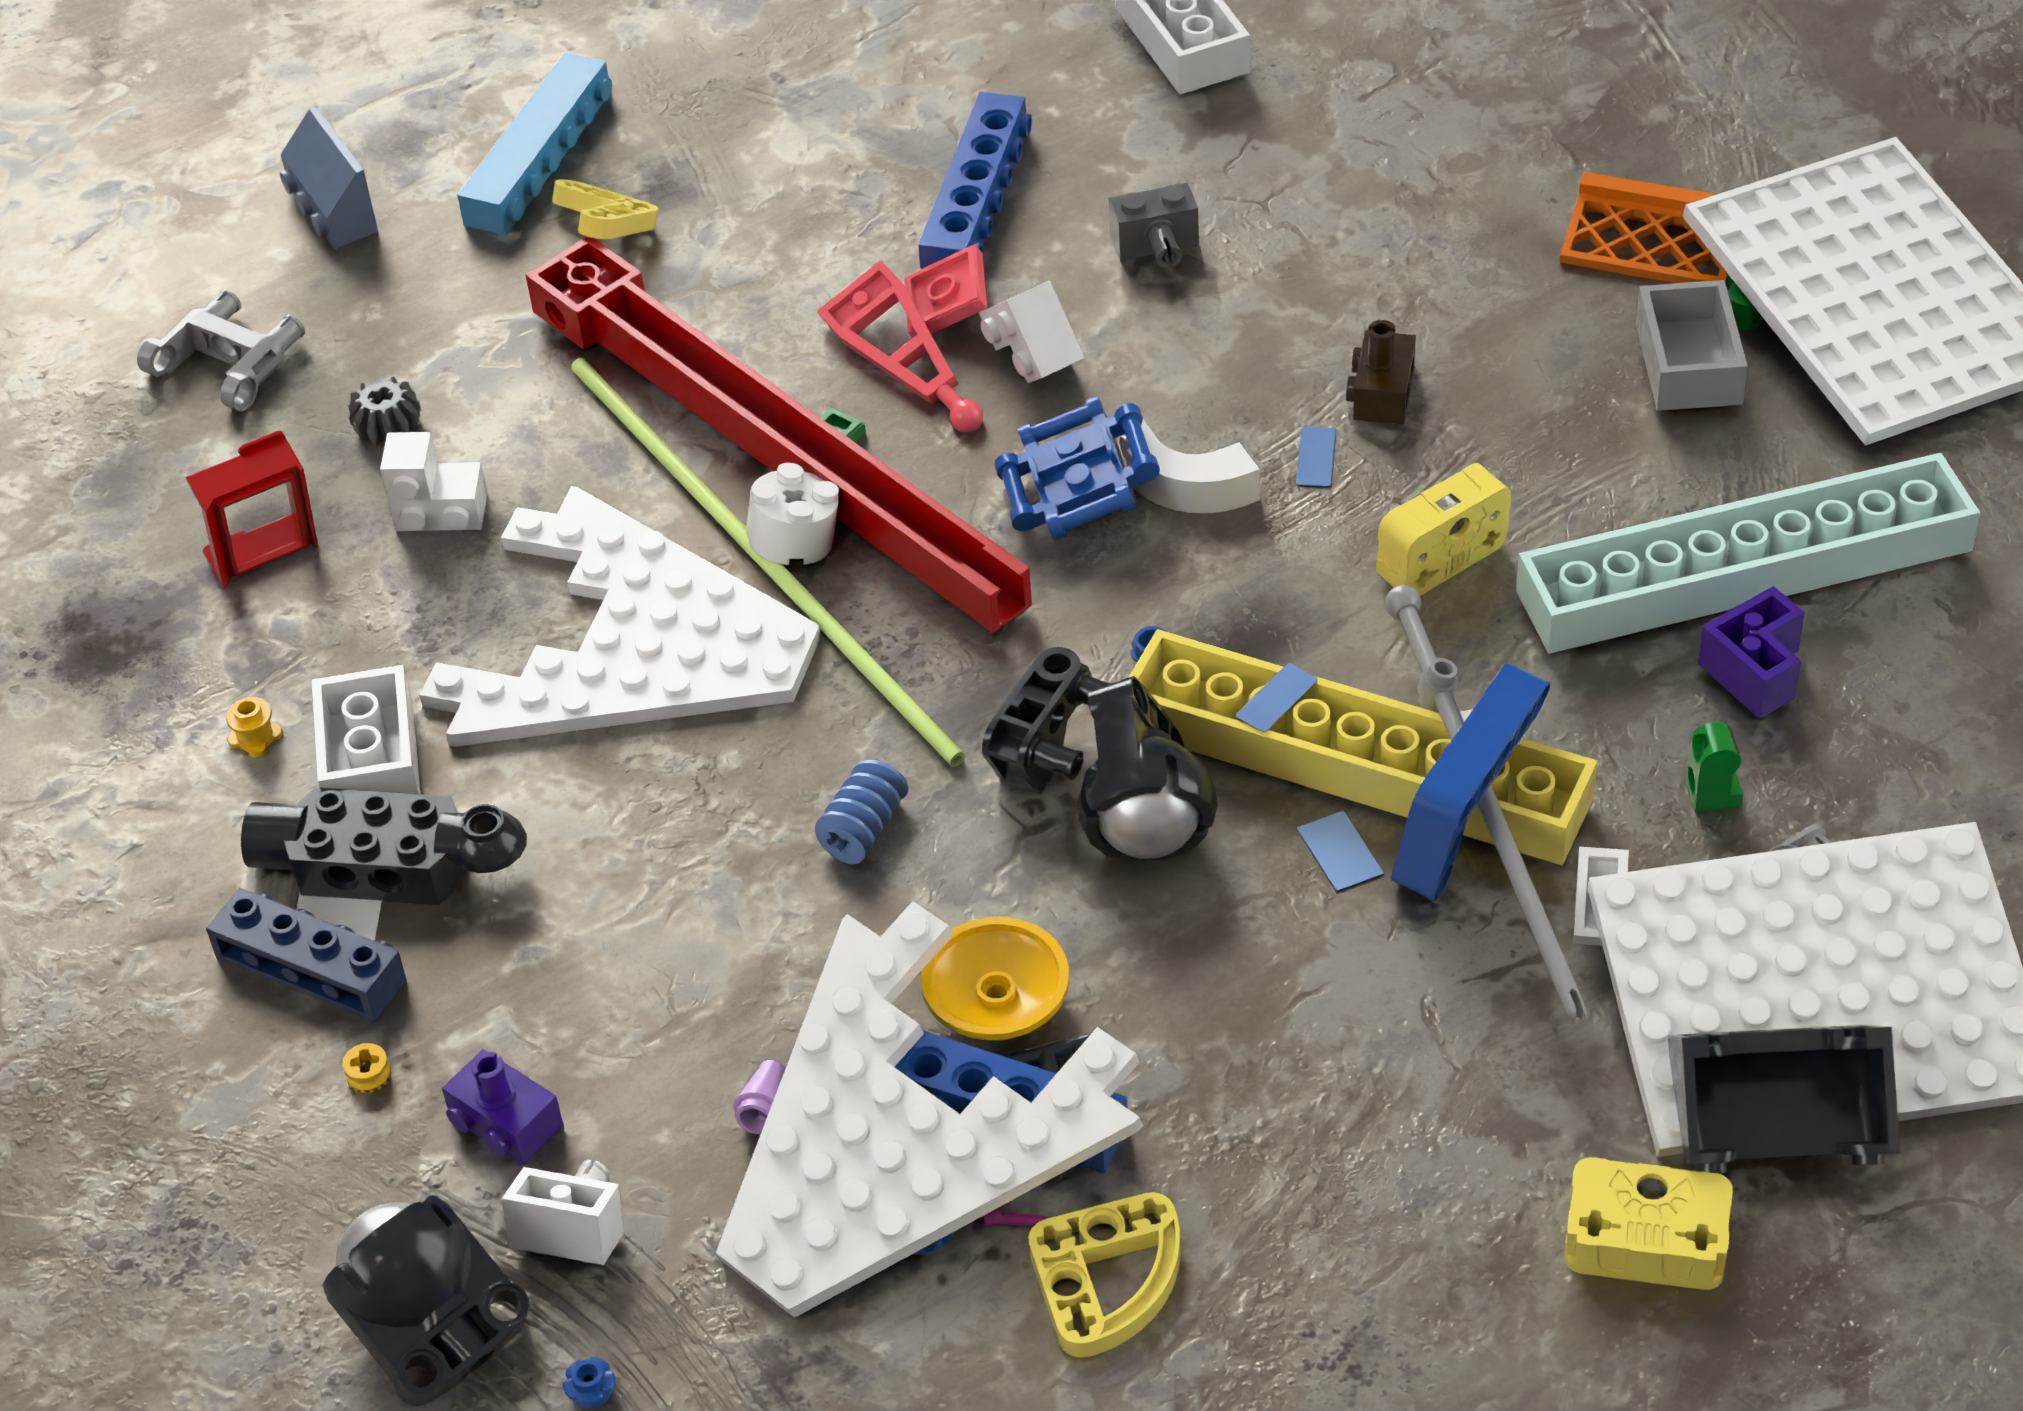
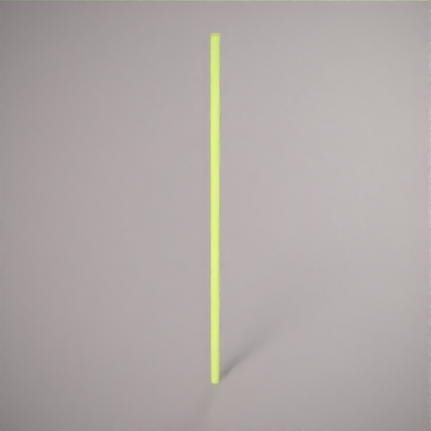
(777, 572)

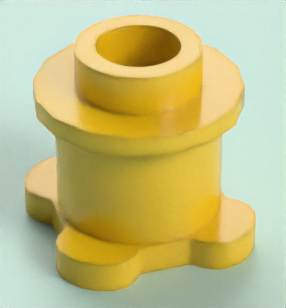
(252, 726)

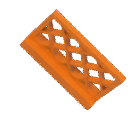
(1640, 201)

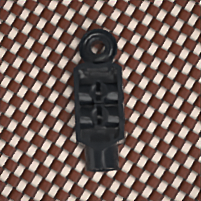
(379, 843)

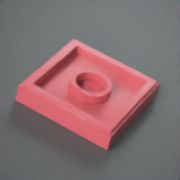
(948, 289)

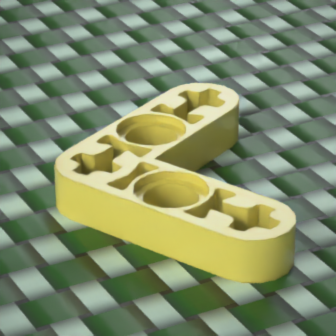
(604, 212)

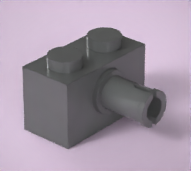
(1154, 223)

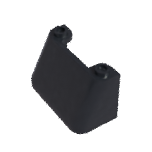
(1785, 1094)

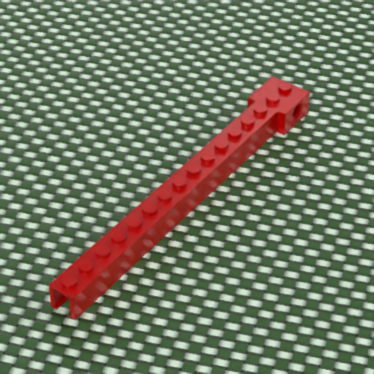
(603, 300)

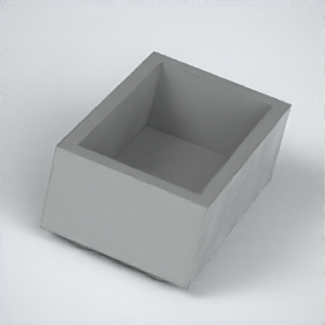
(1691, 345)

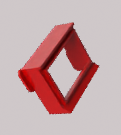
(259, 467)

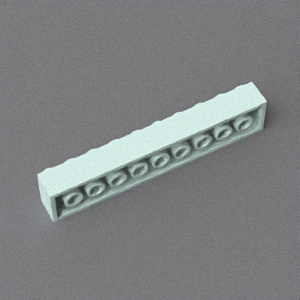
(1739, 549)

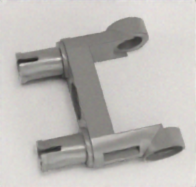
(209, 332)

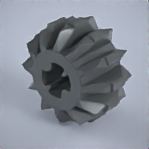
(383, 409)

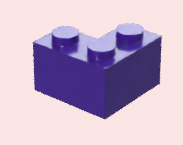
(1754, 651)

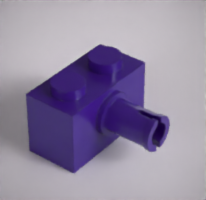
(502, 1107)

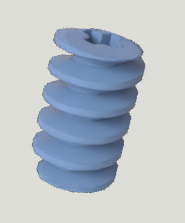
(860, 810)

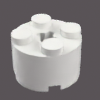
(792, 515)

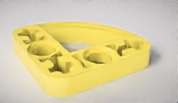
(1071, 1263)

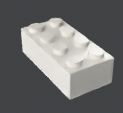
(1190, 39)

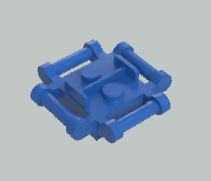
(1077, 473)

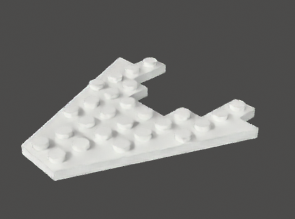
(662, 645)
(870, 1162)

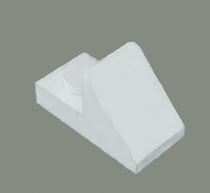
(1593, 863)

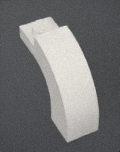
(1198, 481)

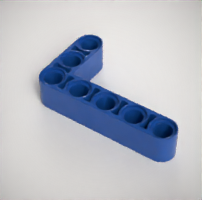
(1463, 777)

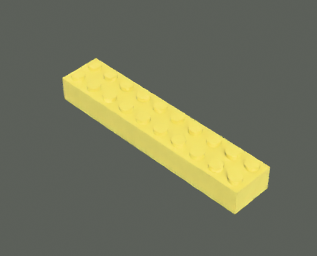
(1356, 744)

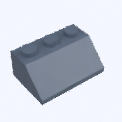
(327, 182)

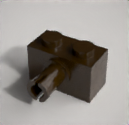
(1383, 374)

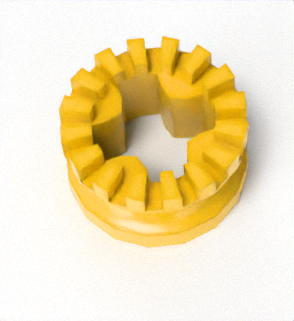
(378, 1072)

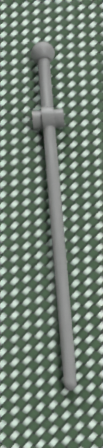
(1437, 693)

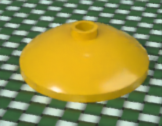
(996, 960)

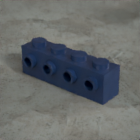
(307, 954)

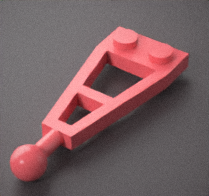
(865, 302)

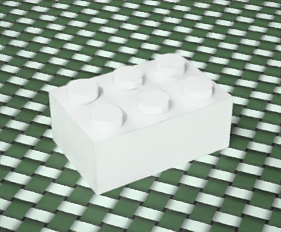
(366, 732)

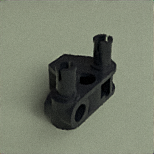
(1031, 725)

